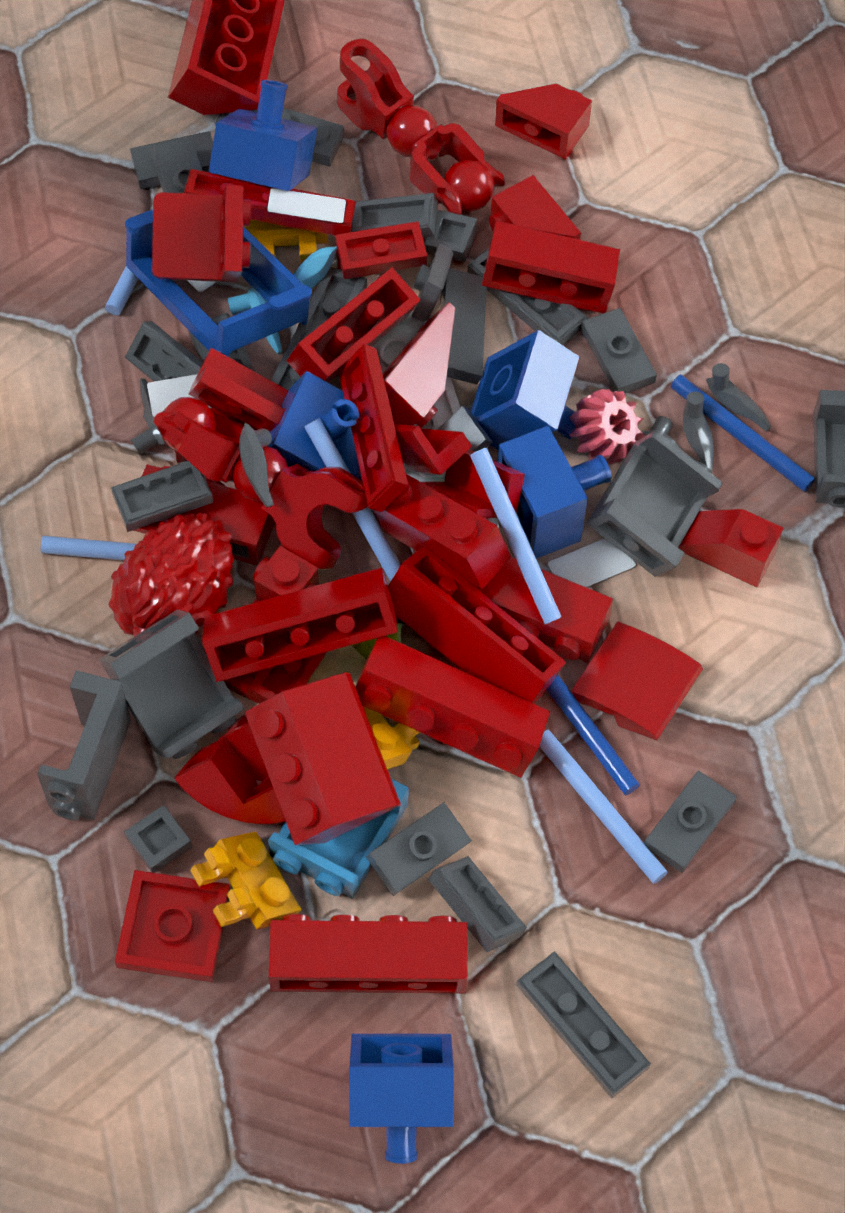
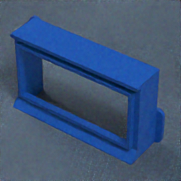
(284, 293)

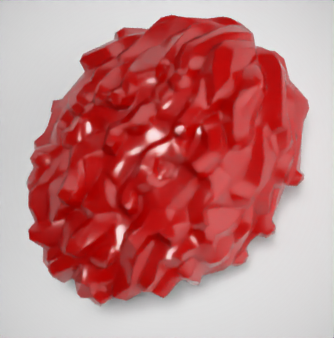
(173, 569)

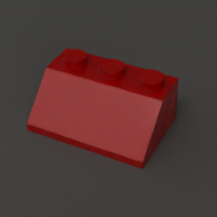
(322, 759)

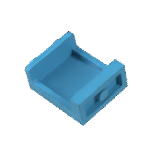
(341, 862)

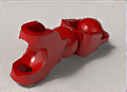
(413, 132)
(297, 494)

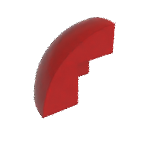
(232, 778)

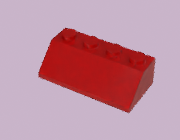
(225, 54)

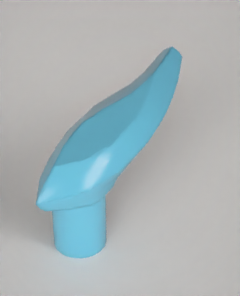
(316, 266)
(250, 300)

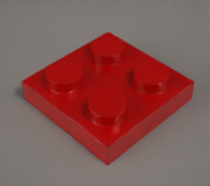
(171, 926)

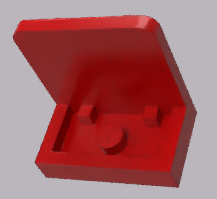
(200, 235)

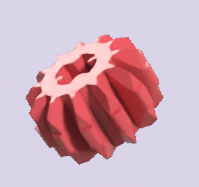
(606, 425)

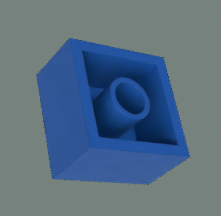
(264, 145)
(526, 389)
(303, 404)
(552, 491)
(401, 1086)

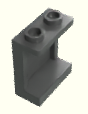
(829, 447)
(653, 502)
(171, 686)
(106, 721)

